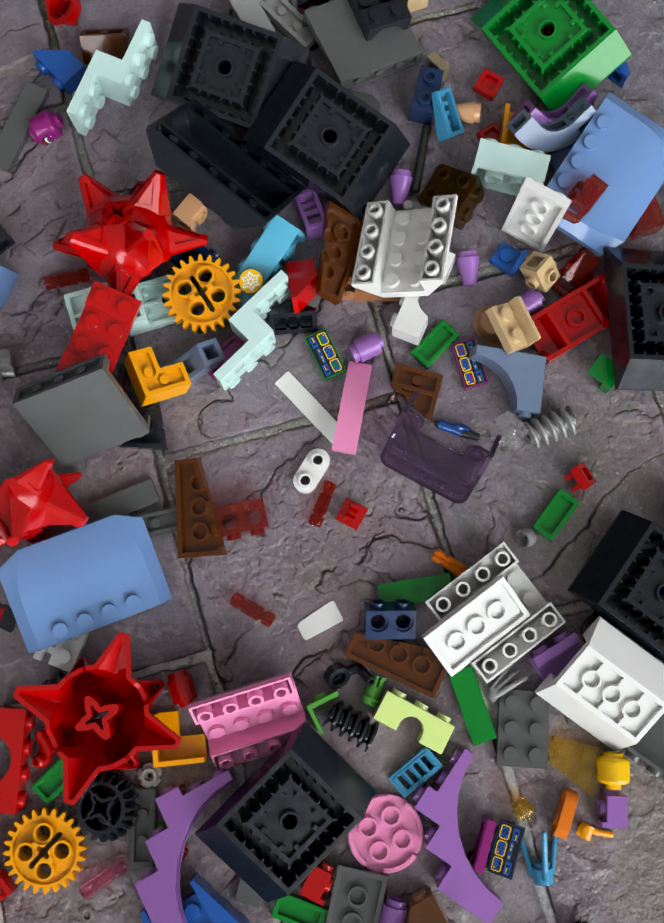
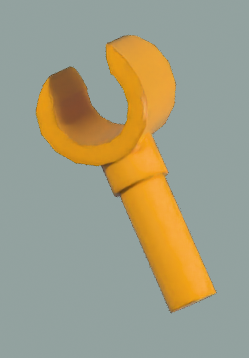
(586, 831)

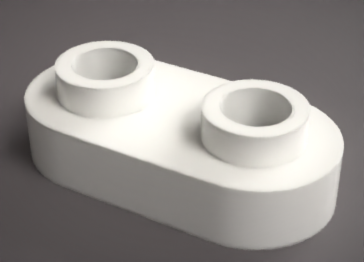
(311, 470)

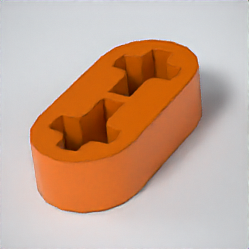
(564, 813)

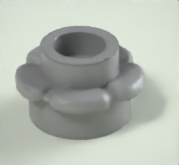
(143, 775)

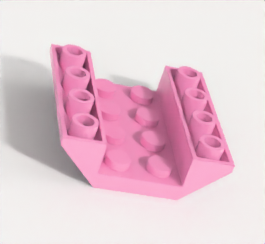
(249, 719)

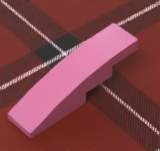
(352, 408)

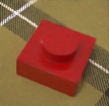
(488, 84)

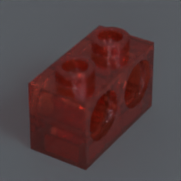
(241, 512)

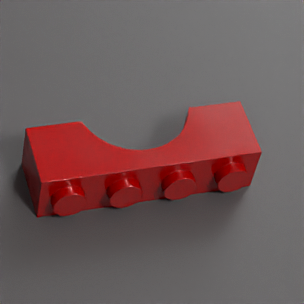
(16, 731)

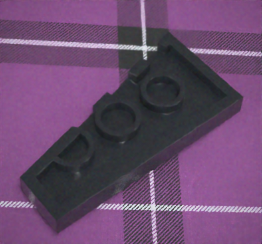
(156, 437)

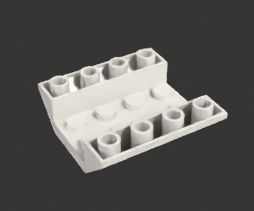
(404, 249)
(521, 639)
(609, 687)

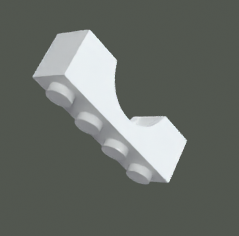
(411, 320)

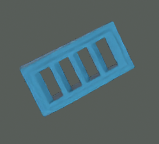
(446, 119)
(421, 778)

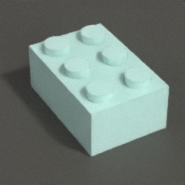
(507, 166)

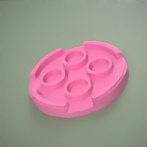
(387, 834)

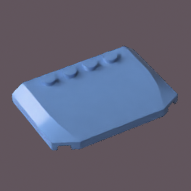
(629, 157)
(83, 580)

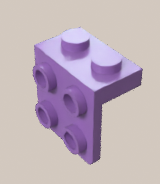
(555, 655)

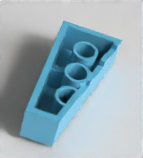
(270, 251)

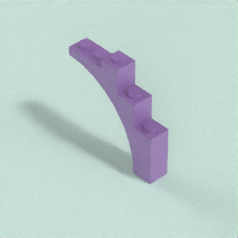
(180, 811)
(457, 877)

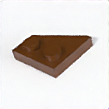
(427, 383)

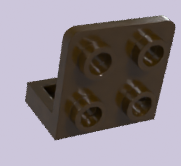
(451, 181)

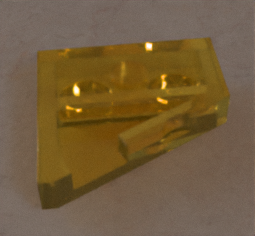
(575, 761)

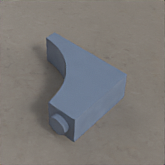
(520, 374)

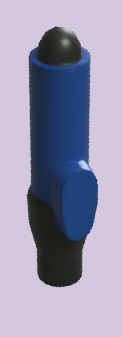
(459, 429)

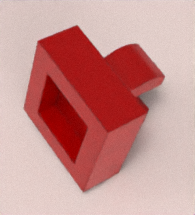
(582, 476)
(351, 514)

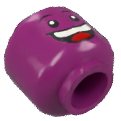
(45, 127)

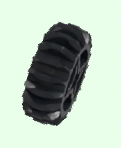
(118, 821)

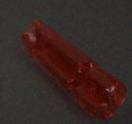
(66, 278)
(322, 503)
(252, 609)

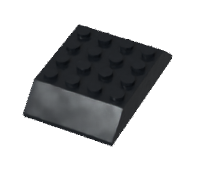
(220, 167)

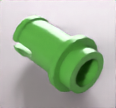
(373, 692)

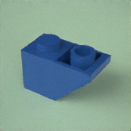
(62, 67)

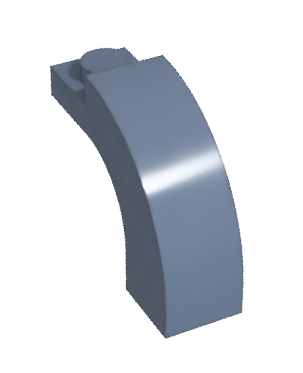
(554, 134)
(200, 358)

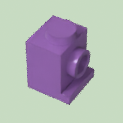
(613, 809)

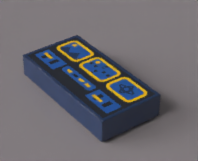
(506, 849)

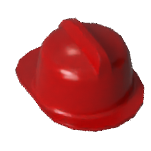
(63, 11)

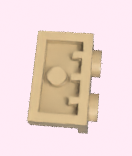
(513, 325)

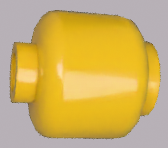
(613, 770)

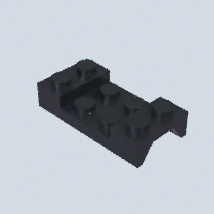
(379, 15)

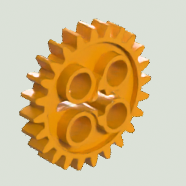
(183, 305)
(62, 865)

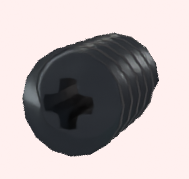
(351, 724)

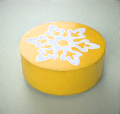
(251, 281)

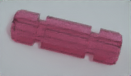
(103, 879)

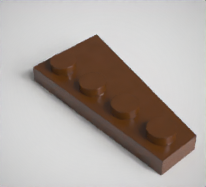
(338, 252)
(195, 514)
(400, 661)

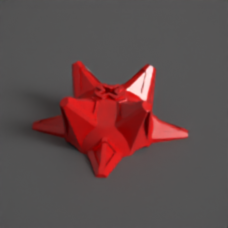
(127, 232)
(35, 502)
(102, 743)

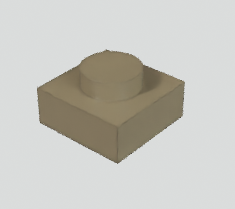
(438, 62)

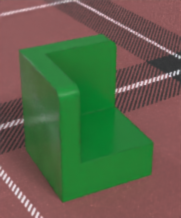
(603, 371)

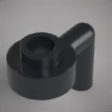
(338, 675)

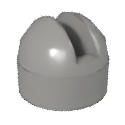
(521, 540)

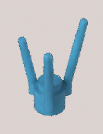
(542, 869)

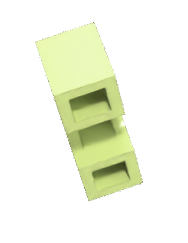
(434, 728)

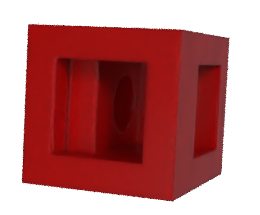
(318, 882)

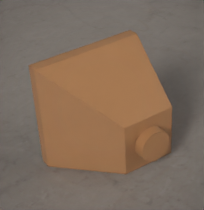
(425, 908)

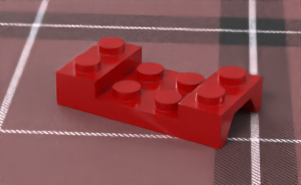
(572, 319)
(101, 327)

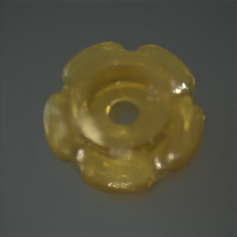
(523, 809)

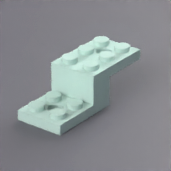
(113, 78)
(151, 314)
(252, 329)

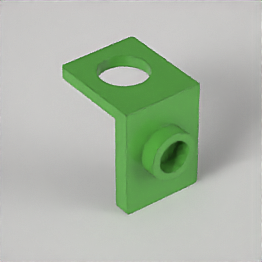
(319, 699)

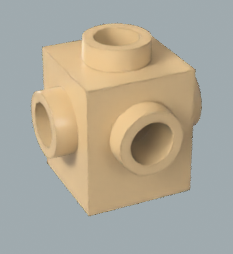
(539, 271)

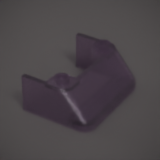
(432, 462)

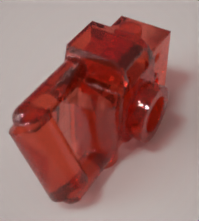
(585, 198)
(576, 271)

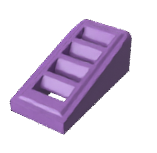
(313, 227)

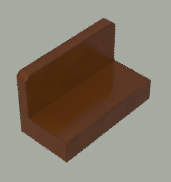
(105, 40)

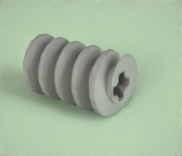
(551, 426)

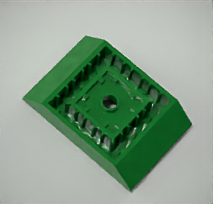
(553, 66)

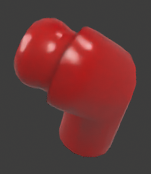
(45, 751)

